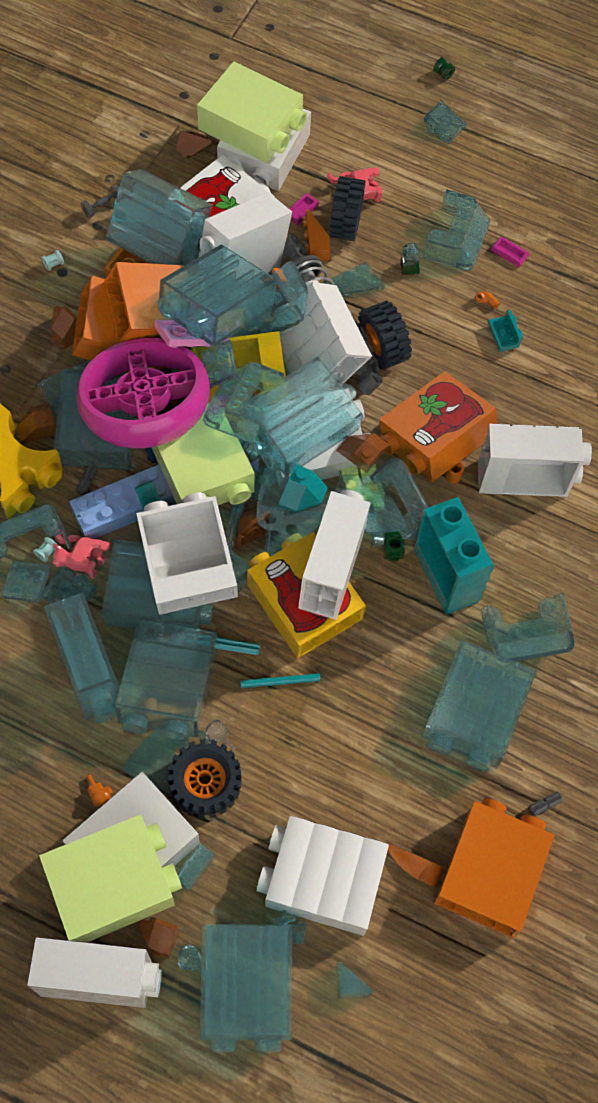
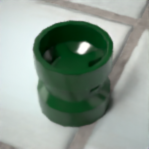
(443, 68)

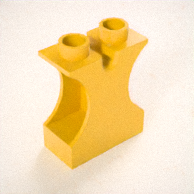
(23, 468)

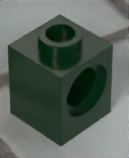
(393, 538)

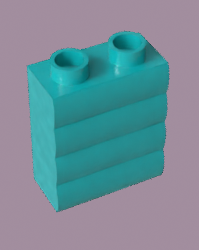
(452, 555)

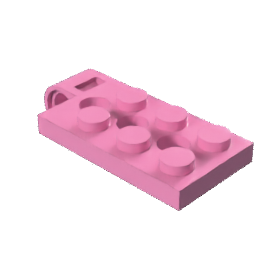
(177, 335)

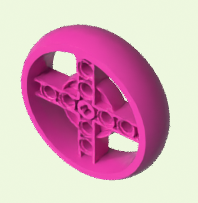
(143, 393)

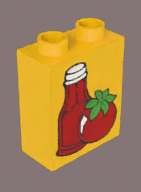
(277, 587)

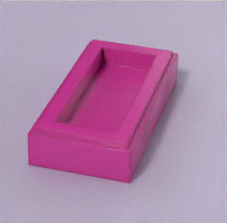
(299, 208)
(510, 251)

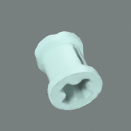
(52, 260)
(45, 549)

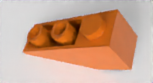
(317, 237)

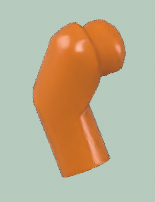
(487, 297)

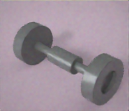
(88, 209)

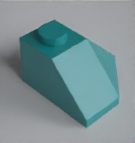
(302, 490)

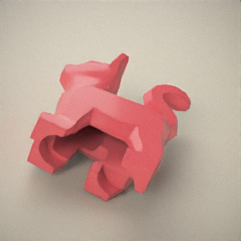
(372, 188)
(80, 557)

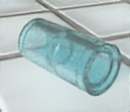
(195, 866)

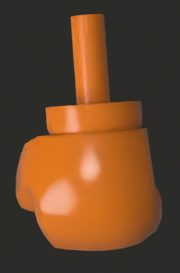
(98, 794)

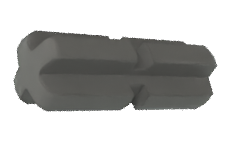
(88, 477)
(548, 802)

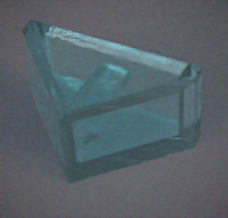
(350, 984)

